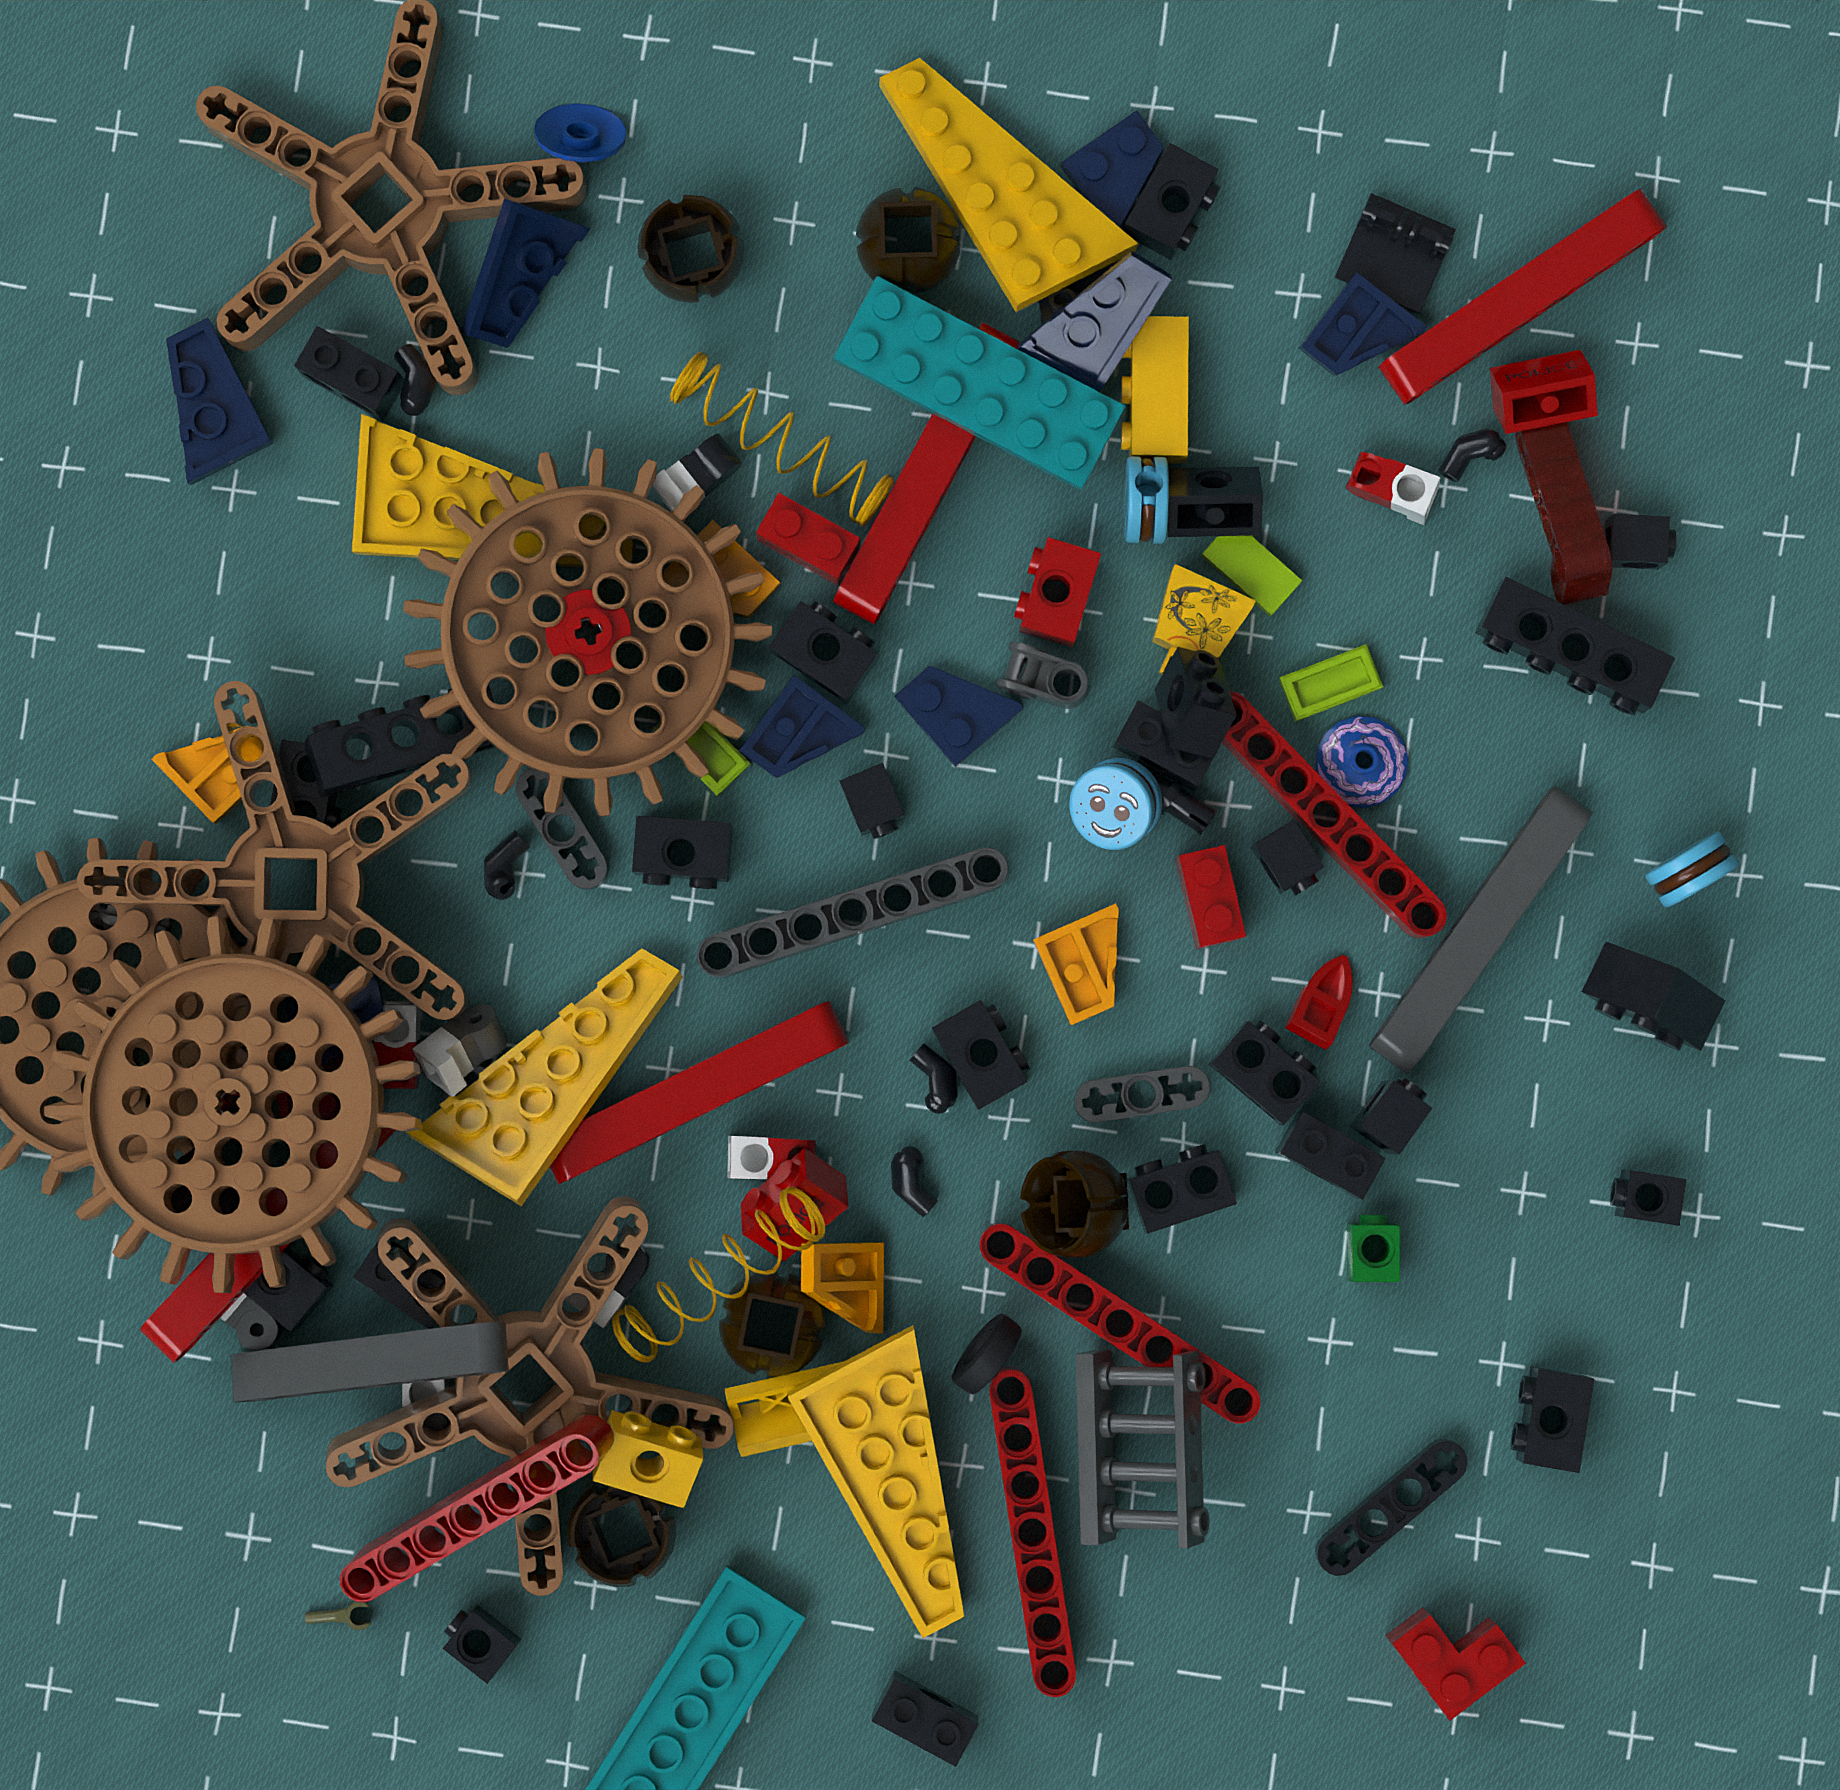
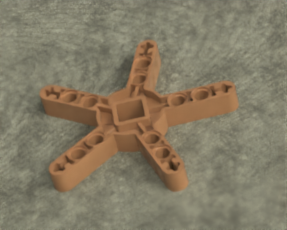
(347, 171)
(280, 834)
(555, 1342)

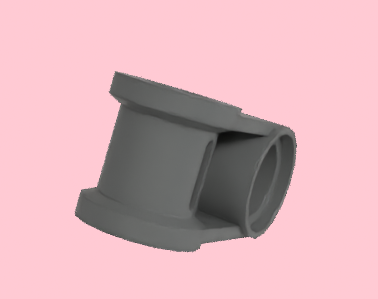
(1040, 676)

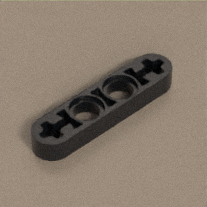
(1385, 1500)

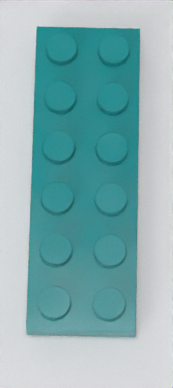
(979, 383)
(702, 1689)

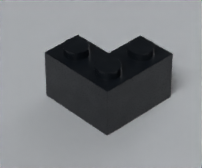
(1655, 995)

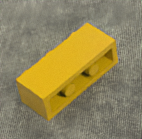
(1157, 391)

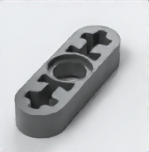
(569, 864)
(1174, 1077)

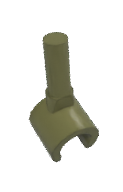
(339, 1616)

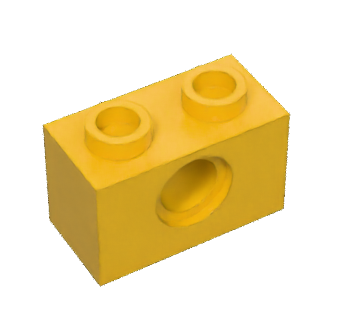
(663, 1478)

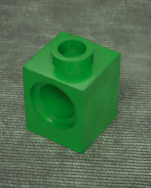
(1382, 1270)

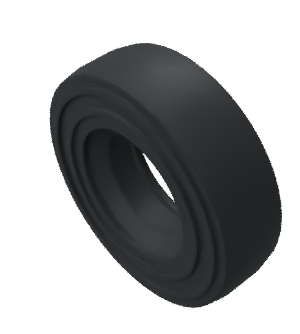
(986, 1354)

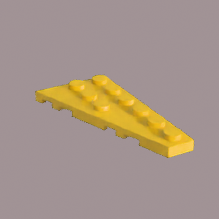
(1013, 206)
(412, 483)
(541, 1089)
(880, 1450)

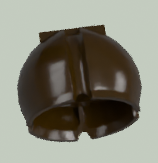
(683, 220)
(915, 269)
(1060, 1200)
(773, 1361)
(593, 1551)

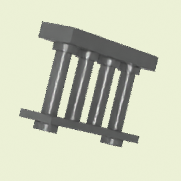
(1101, 1470)

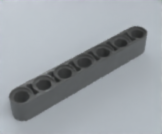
(828, 912)
(1480, 929)
(370, 1362)

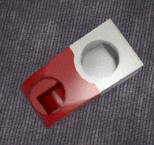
(1394, 485)
(400, 1042)
(761, 1156)

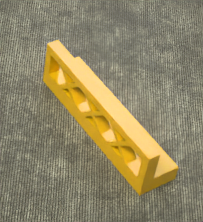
(772, 1420)

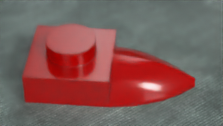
(1323, 1003)

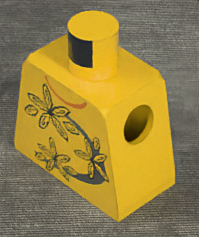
(1198, 614)

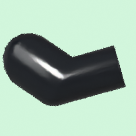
(417, 383)
(1471, 446)
(499, 866)
(941, 1079)
(906, 1180)

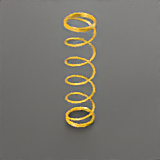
(685, 387)
(633, 1315)

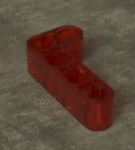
(1567, 512)

